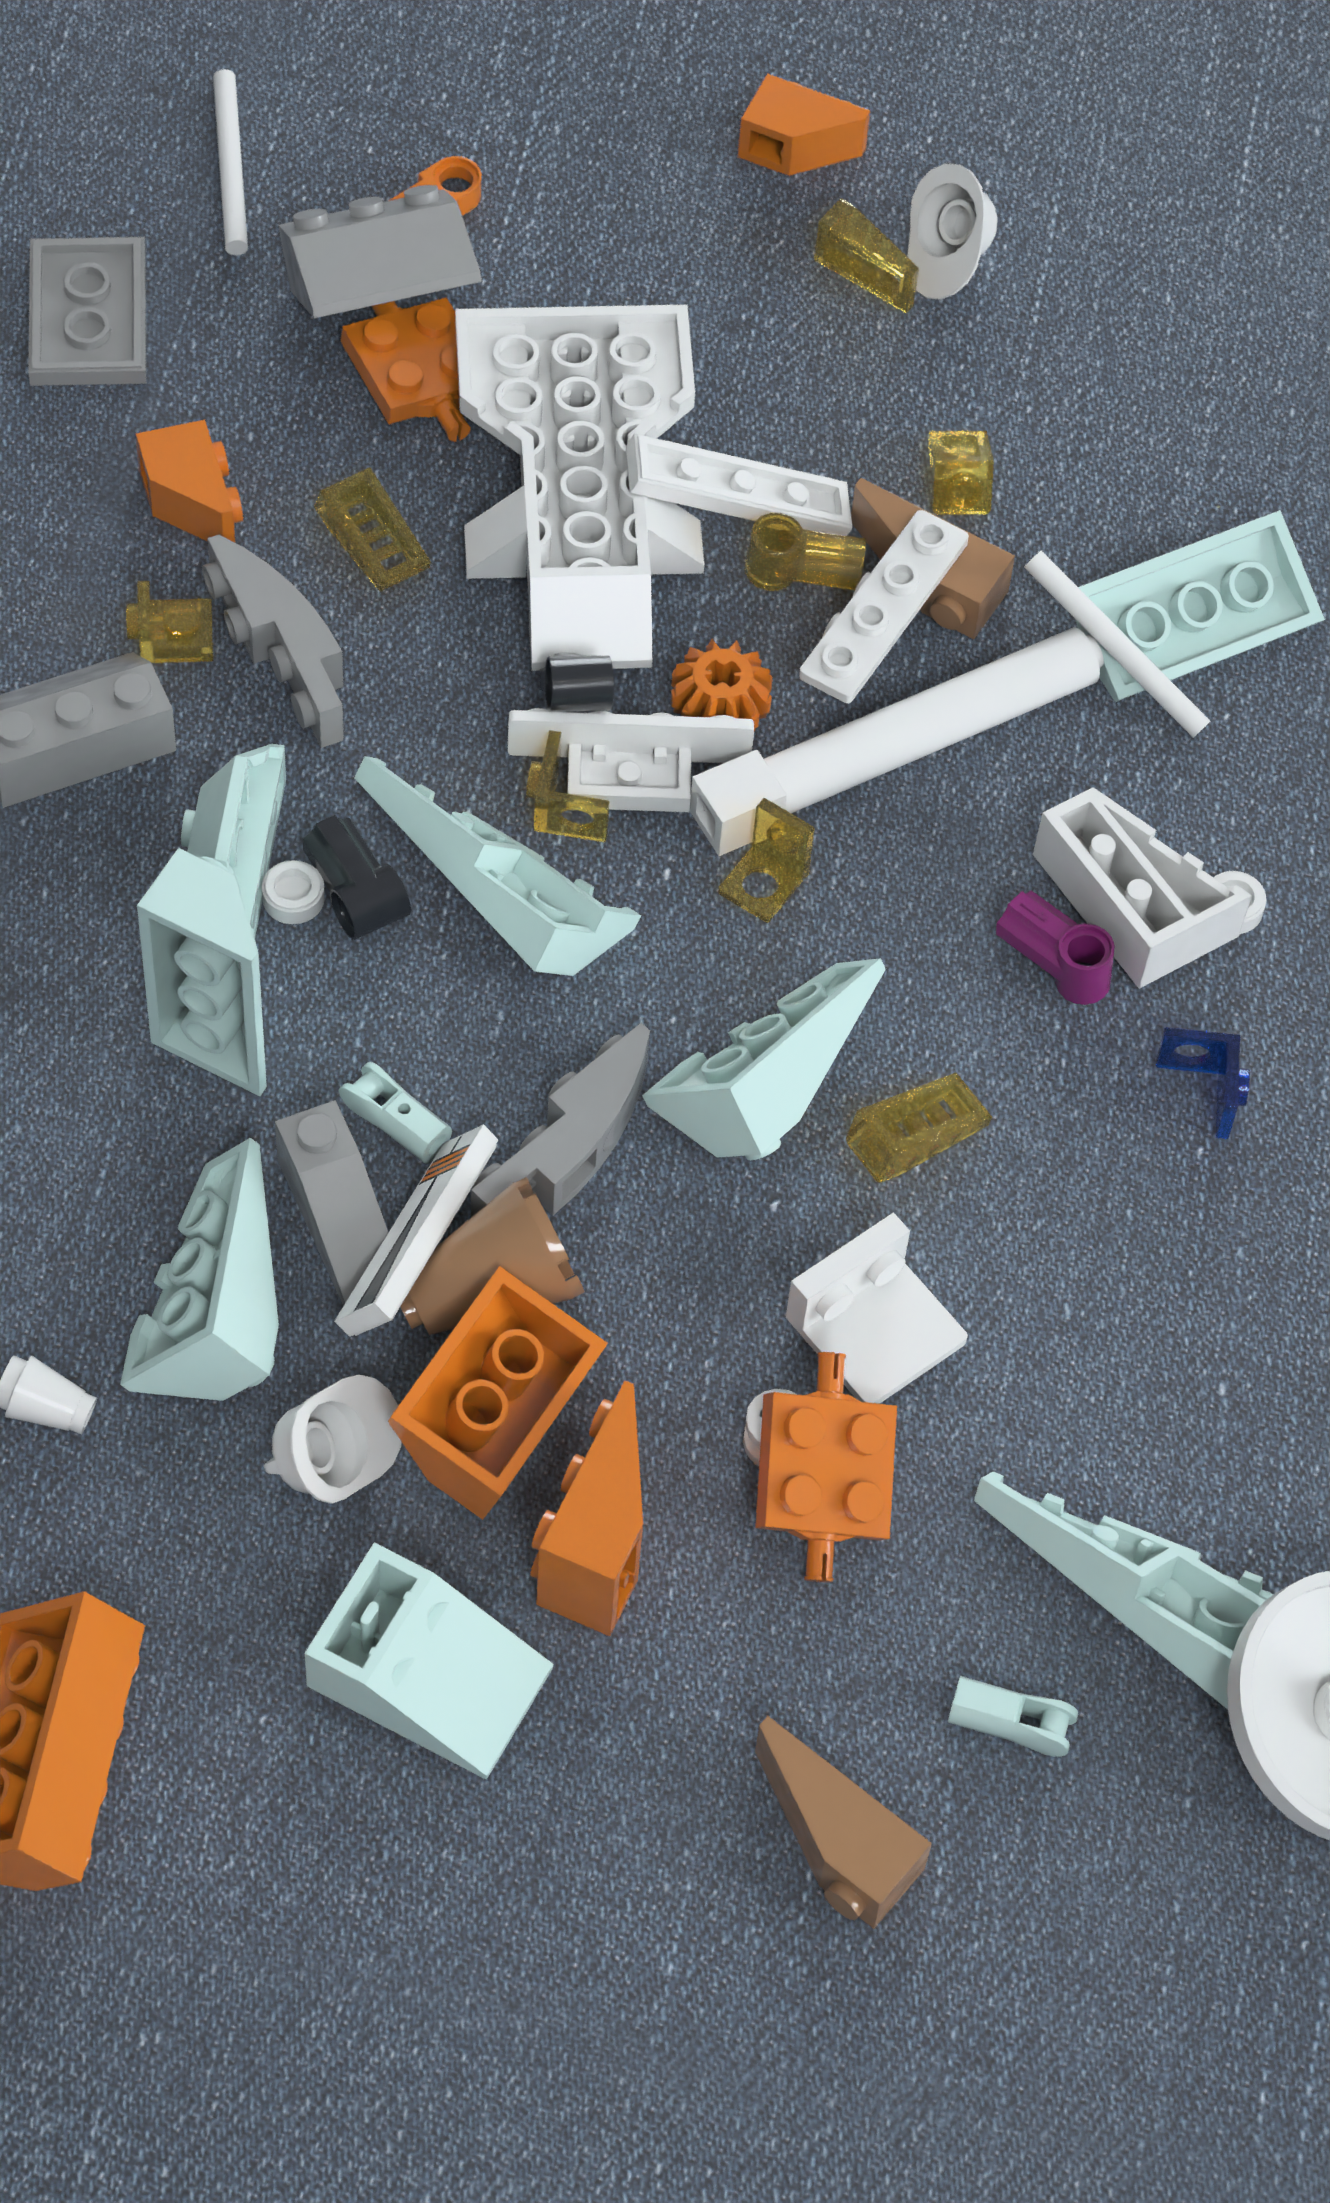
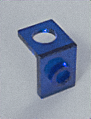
(1220, 1060)

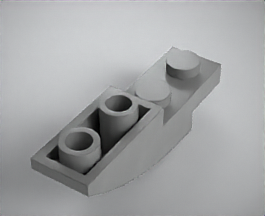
(282, 627)
(582, 1126)

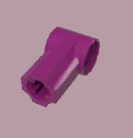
(1059, 945)

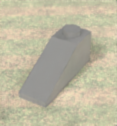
(331, 1191)

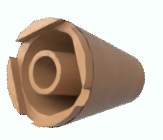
(504, 1233)

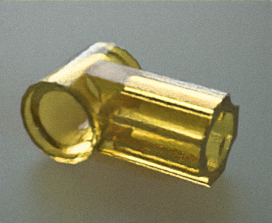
(786, 553)

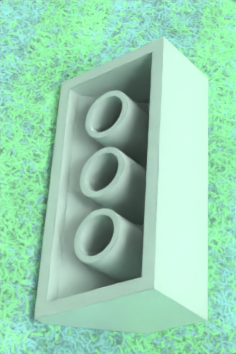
(203, 970)

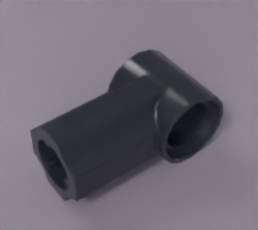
(577, 682)
(359, 888)

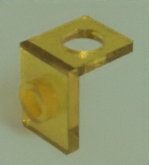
(551, 804)
(779, 848)

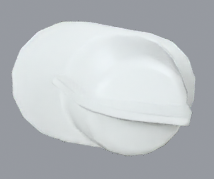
(949, 229)
(336, 1439)

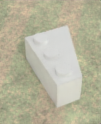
(1136, 887)

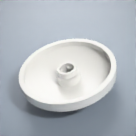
(1283, 1701)

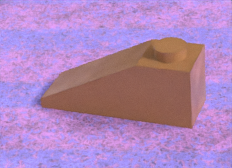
(972, 584)
(849, 1838)

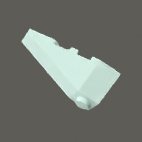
(770, 1073)
(218, 1294)

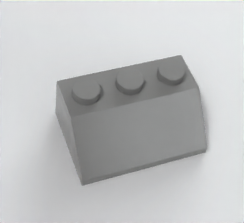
(377, 251)
(82, 727)

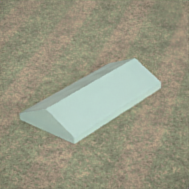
(1206, 601)

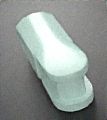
(400, 1116)
(999, 1712)

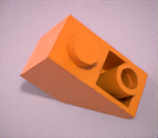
(800, 128)
(186, 480)

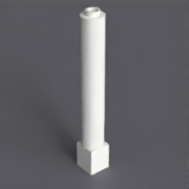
(891, 737)

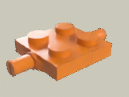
(410, 362)
(826, 1467)

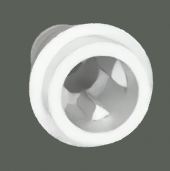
(43, 1396)

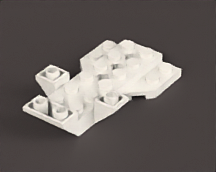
(568, 399)

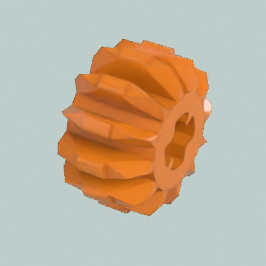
(721, 684)

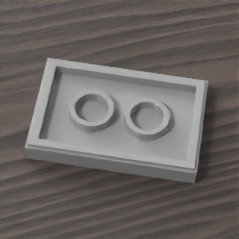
(87, 311)

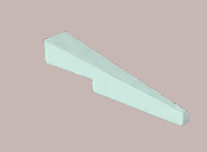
(527, 901)
(1141, 1579)

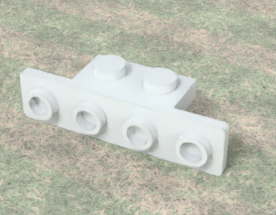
(883, 606)
(631, 758)

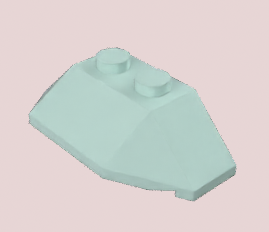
(240, 819)

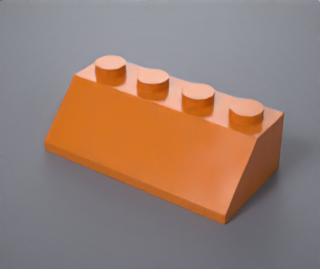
(60, 1718)

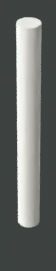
(230, 162)
(1117, 644)

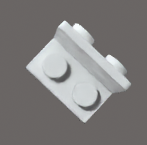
(874, 1312)

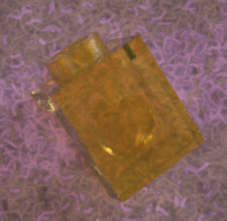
(961, 472)
(170, 628)

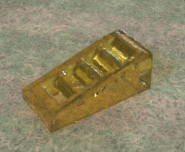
(865, 256)
(367, 489)
(889, 1152)

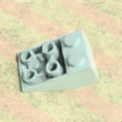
(425, 1662)

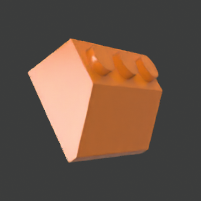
(493, 1391)

